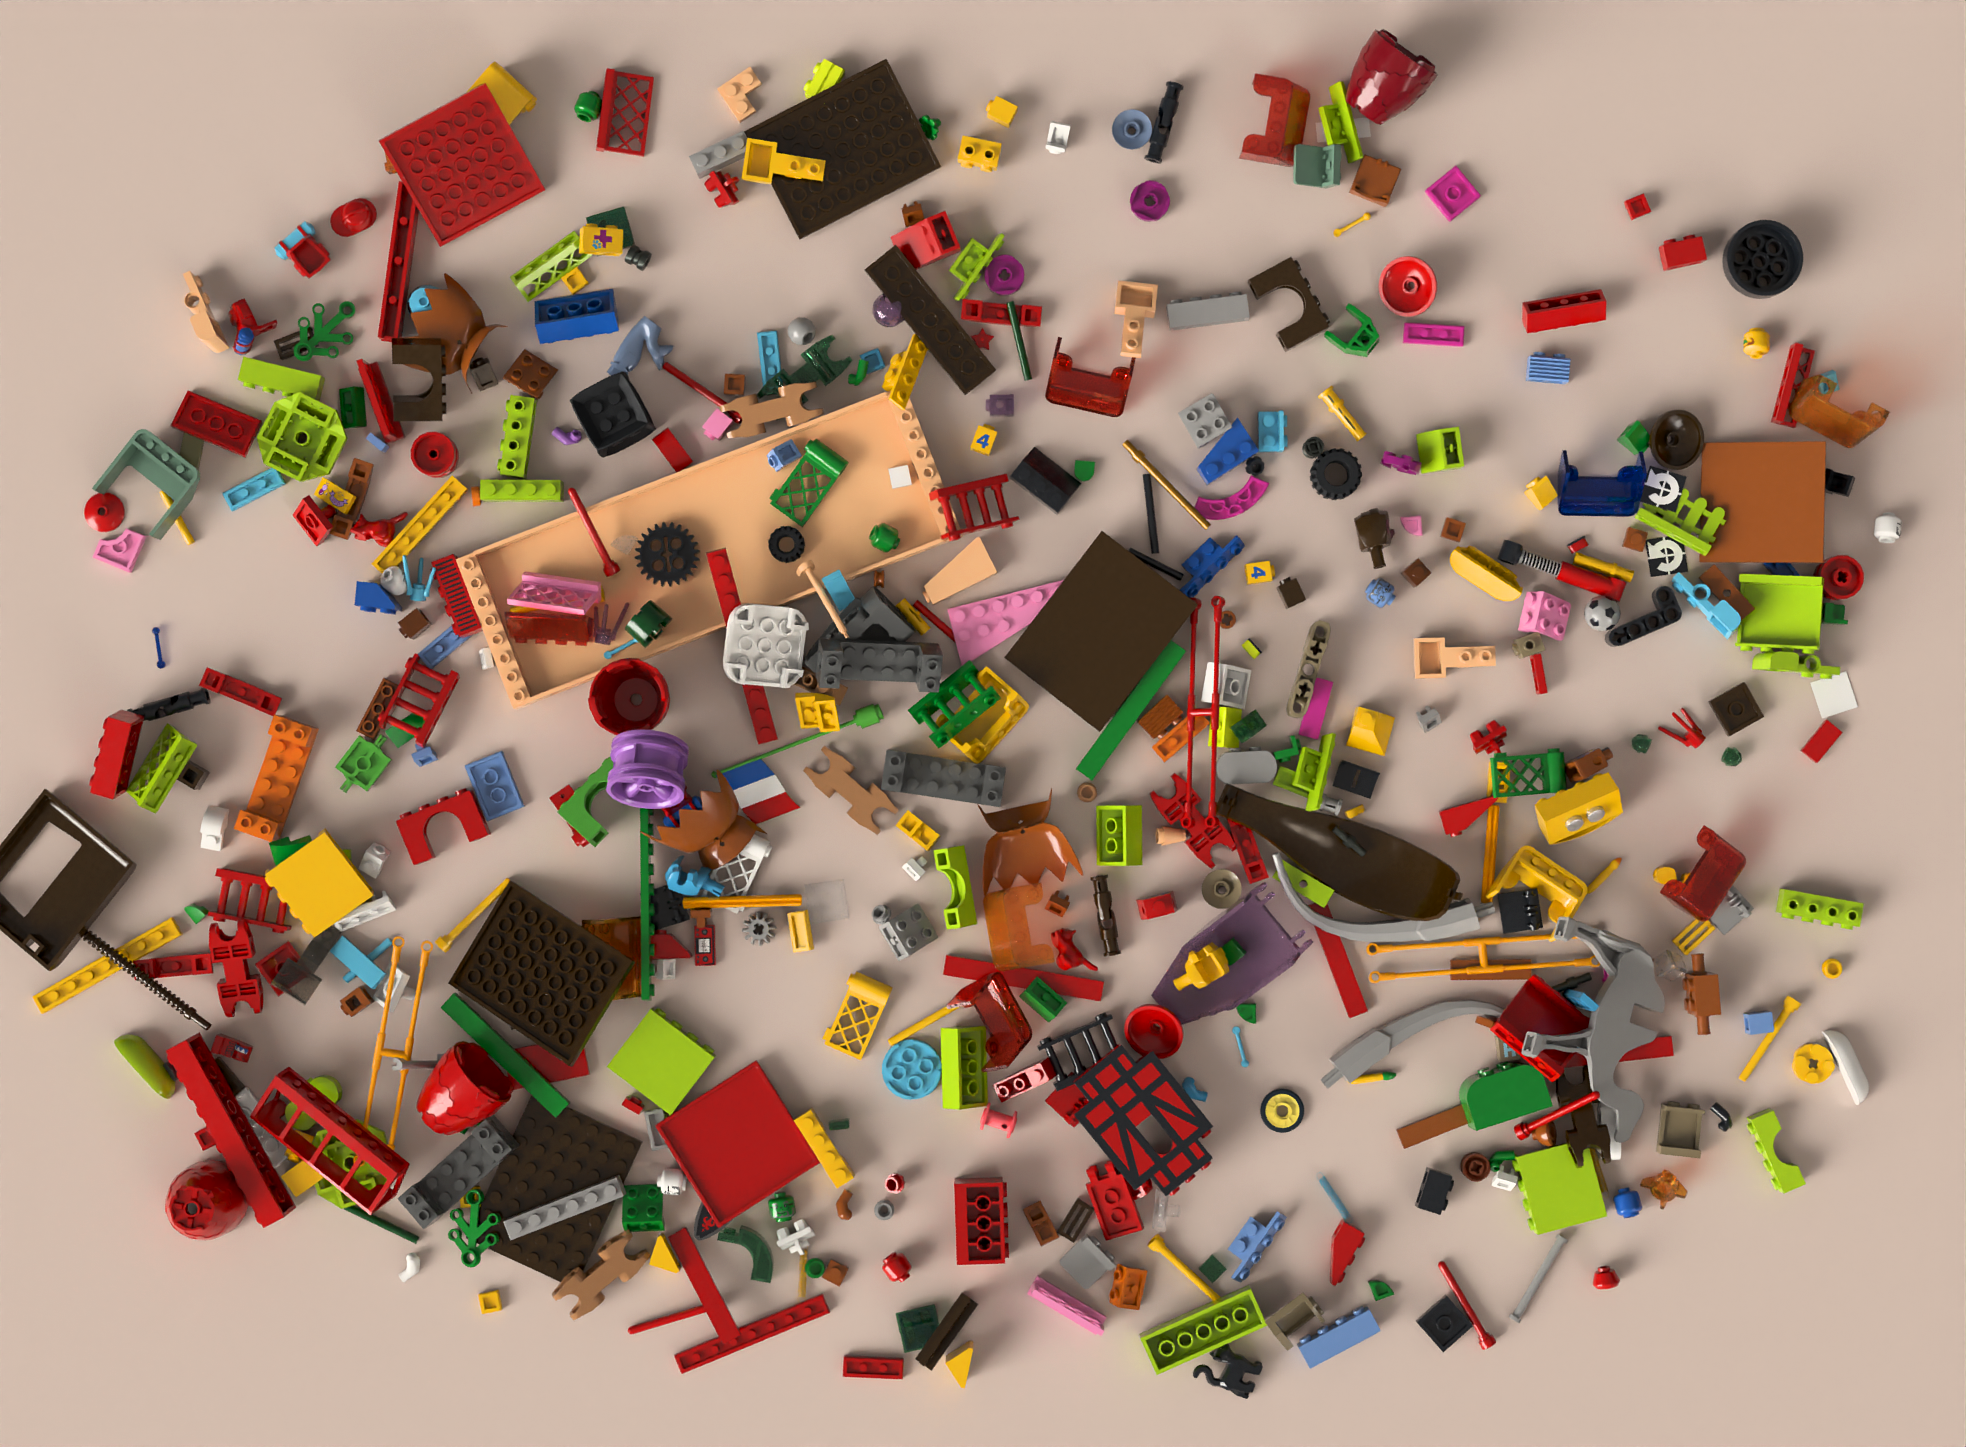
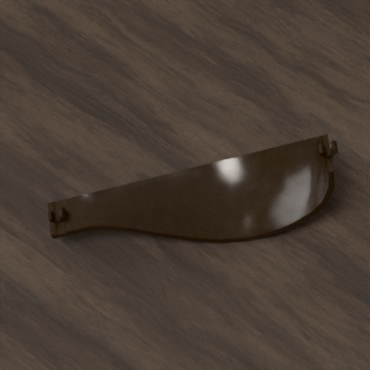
(1388, 879)

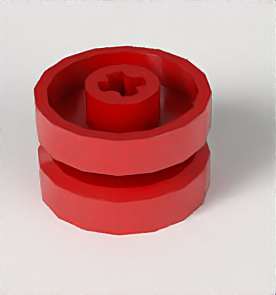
(429, 444)
(1849, 573)

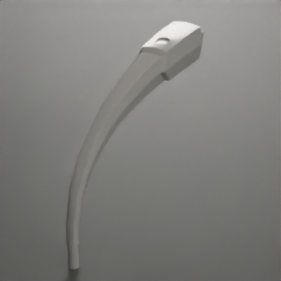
(1458, 919)
(1378, 1042)

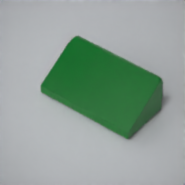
(353, 407)
(401, 737)

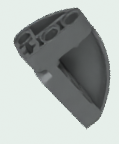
(867, 619)

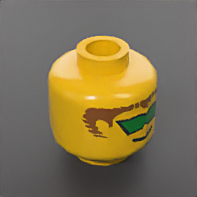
(1756, 343)

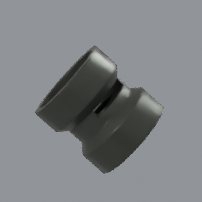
(638, 257)
(1309, 447)

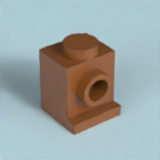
(348, 1005)

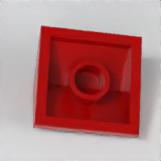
(272, 963)

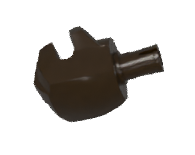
(1374, 534)

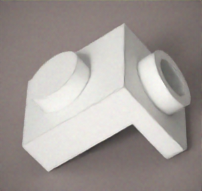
(1057, 137)
(374, 859)

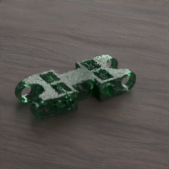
(810, 371)

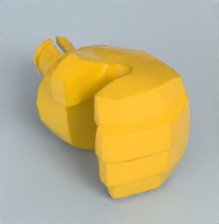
(1203, 967)

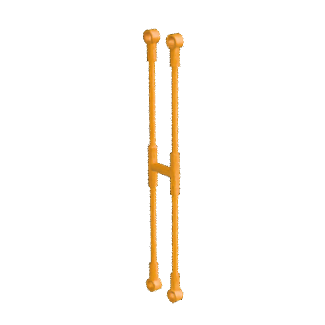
(1483, 968)
(381, 1051)

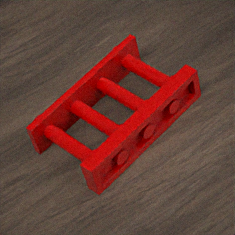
(978, 488)
(430, 716)
(248, 880)

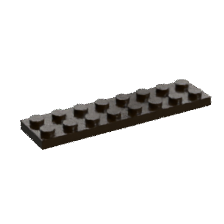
(930, 320)

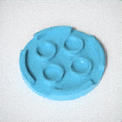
(911, 1069)

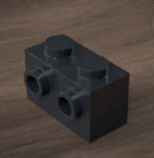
(1434, 1191)

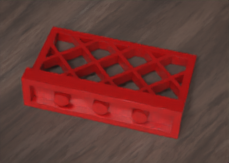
(608, 105)
(380, 400)

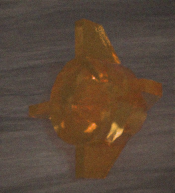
(1664, 1187)

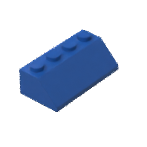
(576, 316)

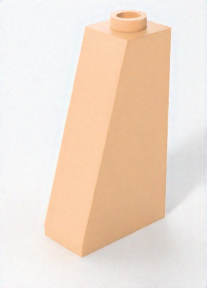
(964, 571)

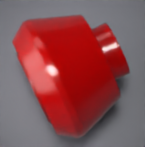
(1605, 1278)

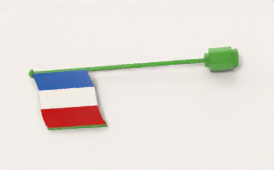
(758, 787)

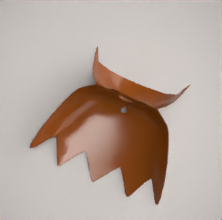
(452, 319)
(708, 827)
(1026, 852)

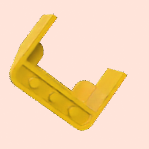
(1549, 878)

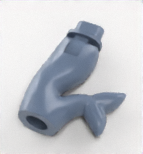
(631, 348)

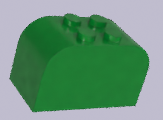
(1503, 1094)

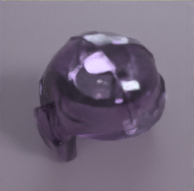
(887, 313)

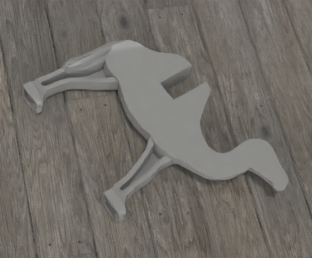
(1609, 1031)

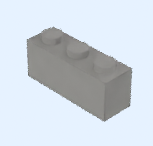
(719, 155)

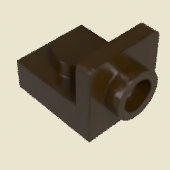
(483, 373)

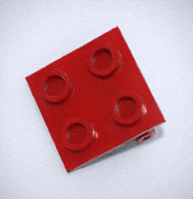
(1066, 1102)

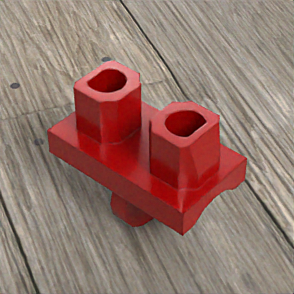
(726, 187)
(1490, 742)

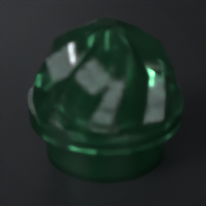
(1641, 743)
(1731, 757)

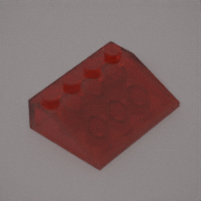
(549, 628)

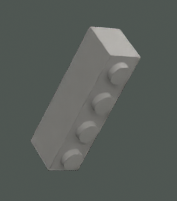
(1208, 311)

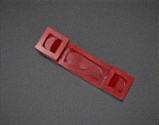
(998, 313)
(240, 691)
(1248, 852)
(176, 965)

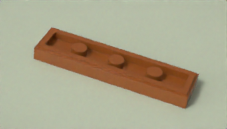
(1520, 974)
(1432, 1126)

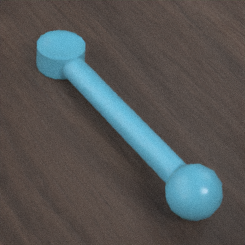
(608, 655)
(1236, 1030)

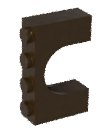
(1287, 275)
(426, 353)

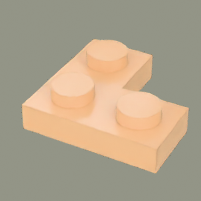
(735, 93)

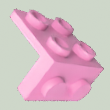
(1544, 615)

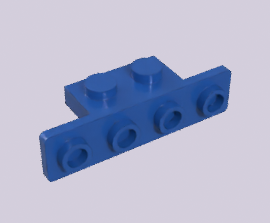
(1208, 562)

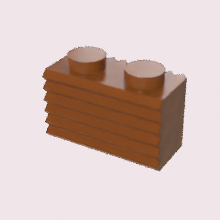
(1160, 717)

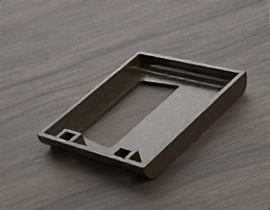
(76, 893)

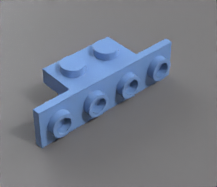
(1252, 1242)

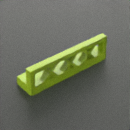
(545, 262)

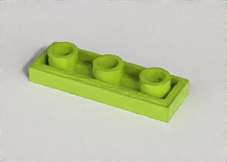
(1314, 891)

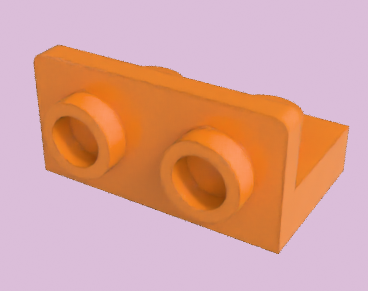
(1128, 1287)

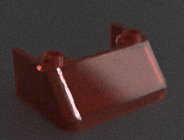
(1087, 389)
(1001, 1017)

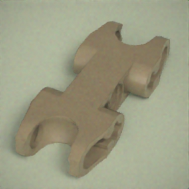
(1314, 660)

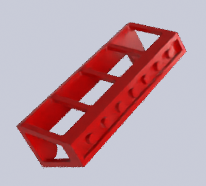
(338, 1124)

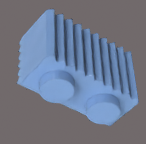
(1548, 369)

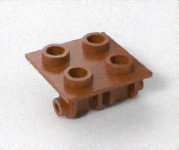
(530, 374)

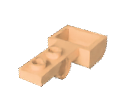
(1135, 303)
(203, 321)
(1433, 657)

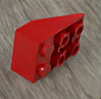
(927, 241)

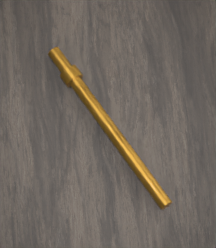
(1139, 457)

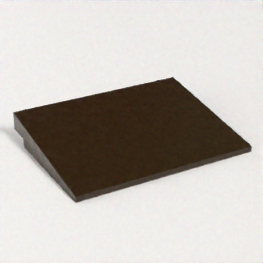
(1101, 631)

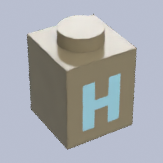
(1505, 1052)

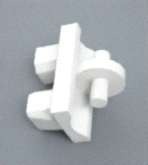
(803, 1233)

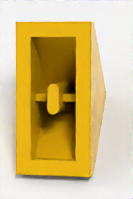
(663, 1256)

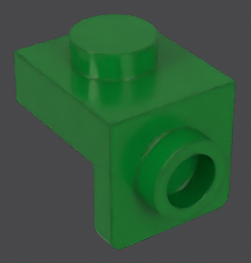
(1285, 755)

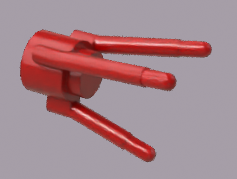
(1693, 735)

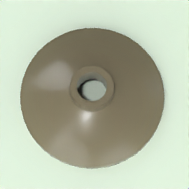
(1218, 879)

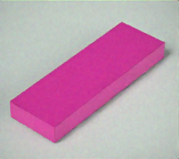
(1433, 334)
(1313, 719)

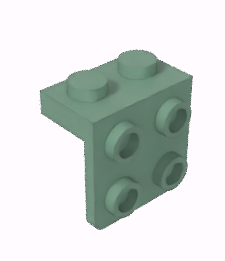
(1317, 165)

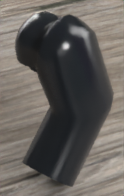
(1724, 1115)

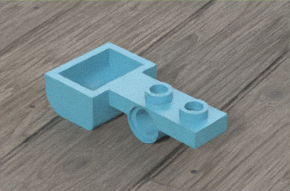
(1721, 616)

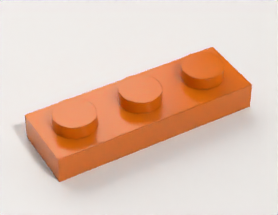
(1178, 738)

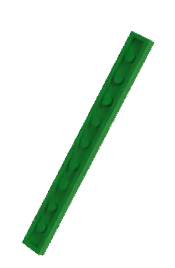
(647, 907)

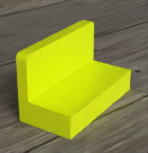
(1225, 735)

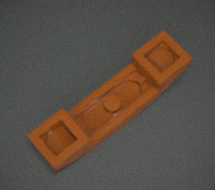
(358, 484)

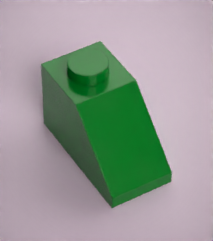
(1635, 438)

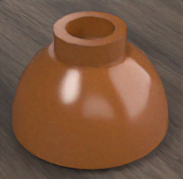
(1546, 1134)

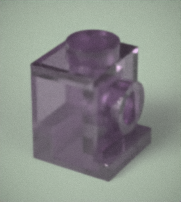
(1007, 409)

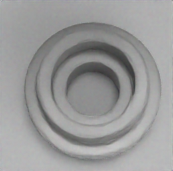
(881, 914)
(884, 1216)

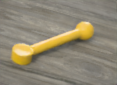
(1337, 232)

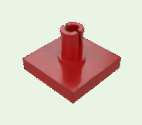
(314, 520)

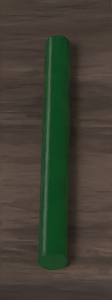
(1019, 340)
(383, 1224)

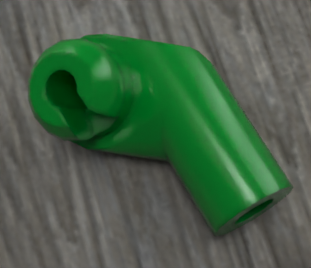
(1500, 1156)

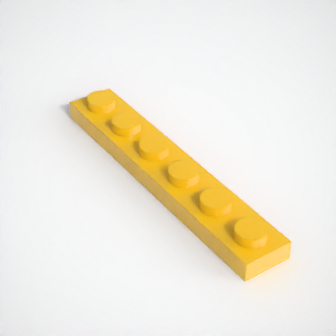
(421, 524)

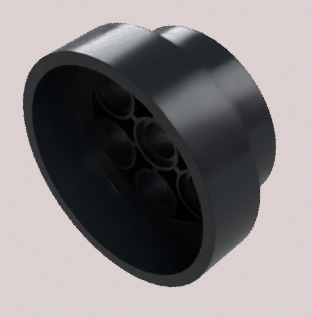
(1788, 256)

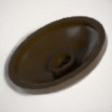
(1685, 442)

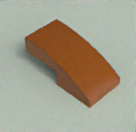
(1040, 1223)

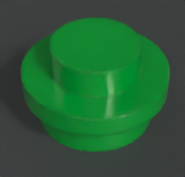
(814, 1268)

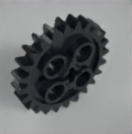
(685, 552)

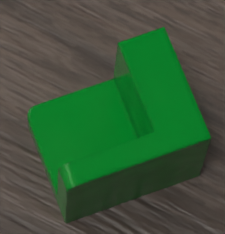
(1833, 614)

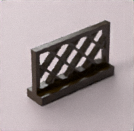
(946, 1331)

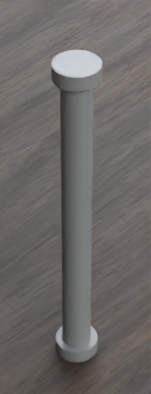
(1538, 1278)

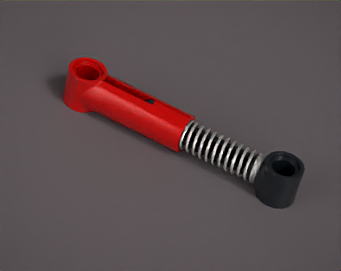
(1565, 572)

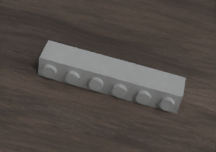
(564, 1207)

